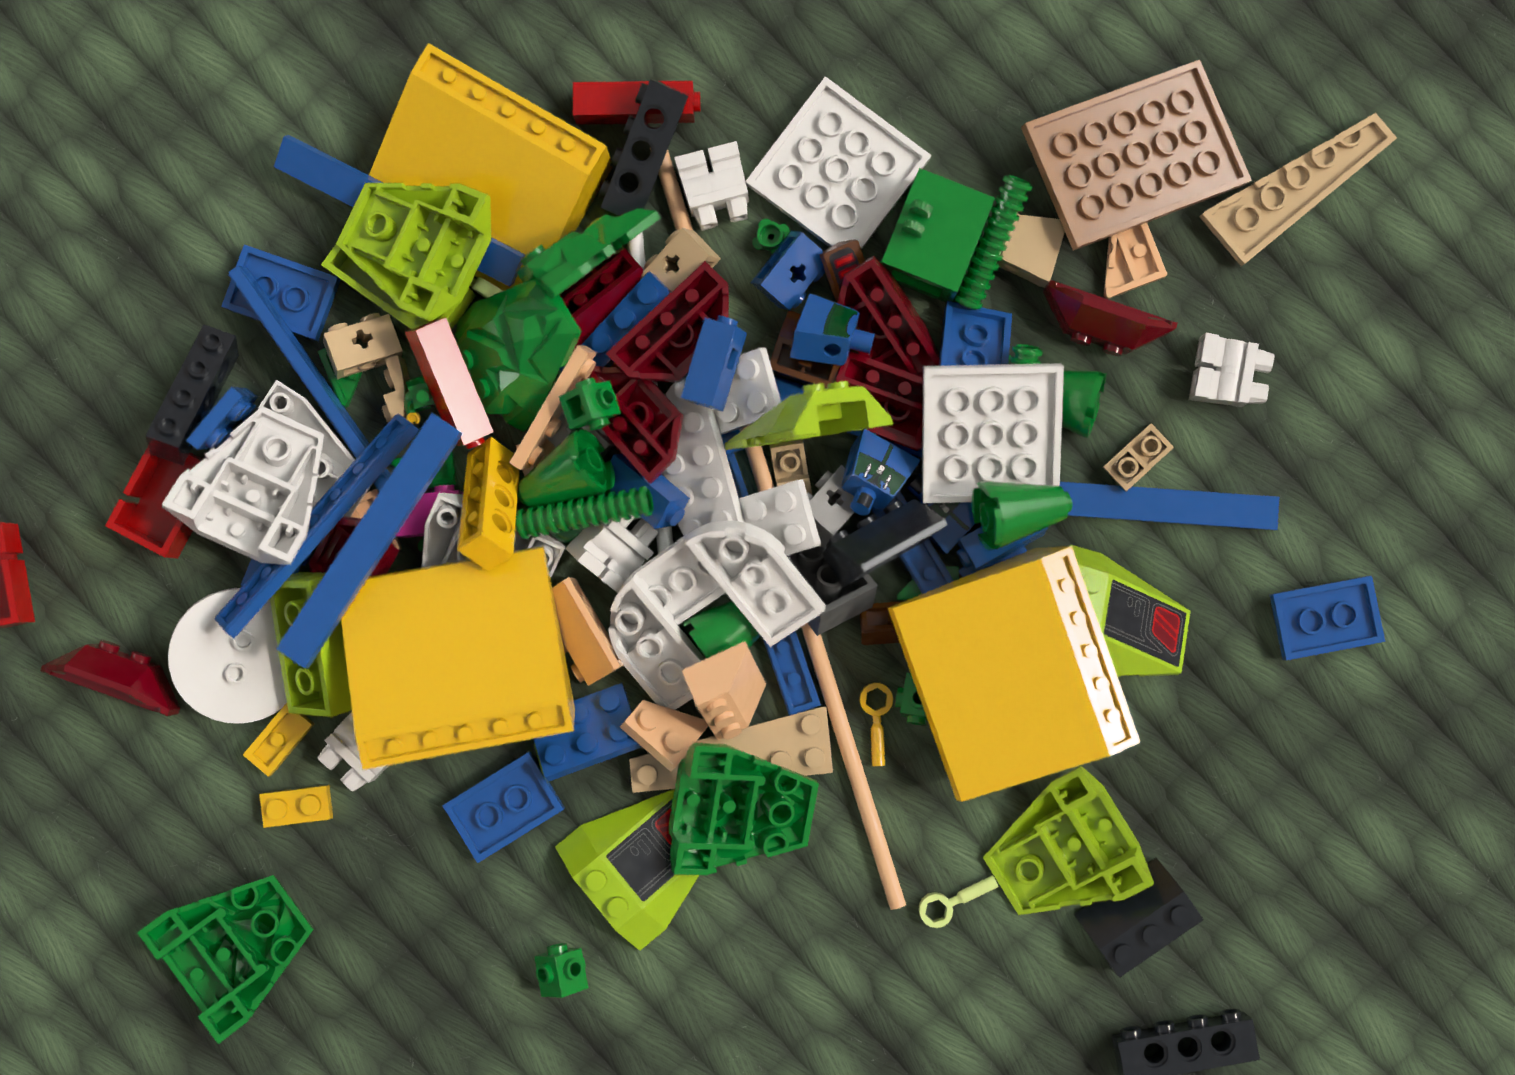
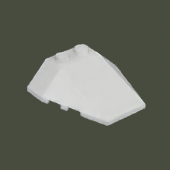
(254, 488)

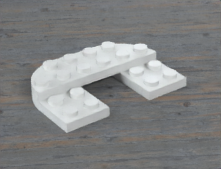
(704, 469)
(689, 576)

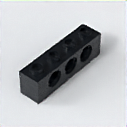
(671, 104)
(192, 394)
(1236, 1048)

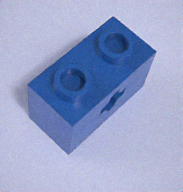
(775, 276)

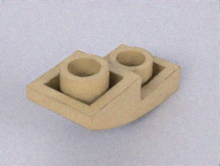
(396, 377)
(1138, 457)
(790, 463)

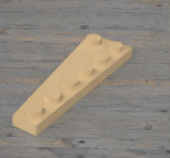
(1275, 202)
(793, 742)

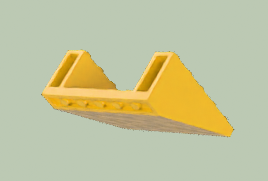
(486, 137)
(456, 659)
(1014, 672)

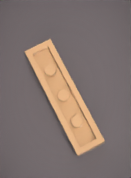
(547, 420)

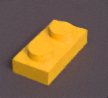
(278, 740)
(296, 806)

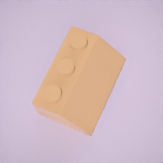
(583, 634)
(726, 690)

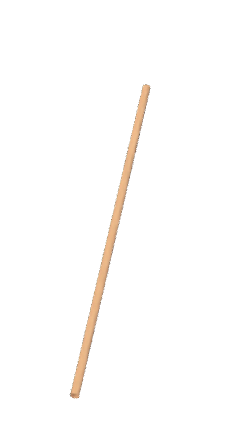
(814, 643)

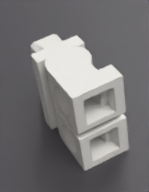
(716, 189)
(1233, 374)
(613, 550)
(343, 745)

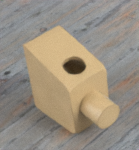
(1033, 248)

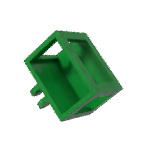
(936, 235)

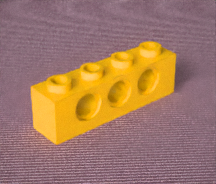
(489, 505)

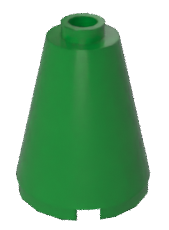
(1081, 400)
(568, 472)
(1016, 510)
(721, 629)

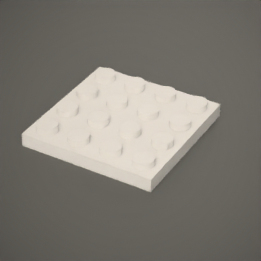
(837, 167)
(990, 427)

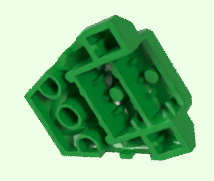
(580, 253)
(516, 349)
(735, 809)
(230, 949)

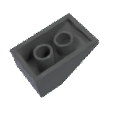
(840, 602)

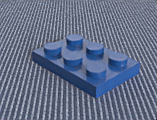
(296, 291)
(974, 336)
(218, 424)
(1327, 618)
(594, 737)
(503, 807)

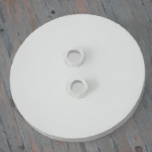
(223, 674)

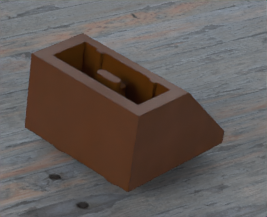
(798, 370)

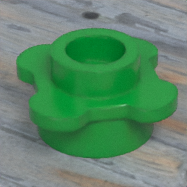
(766, 228)

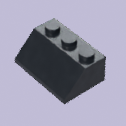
(881, 539)
(1140, 925)

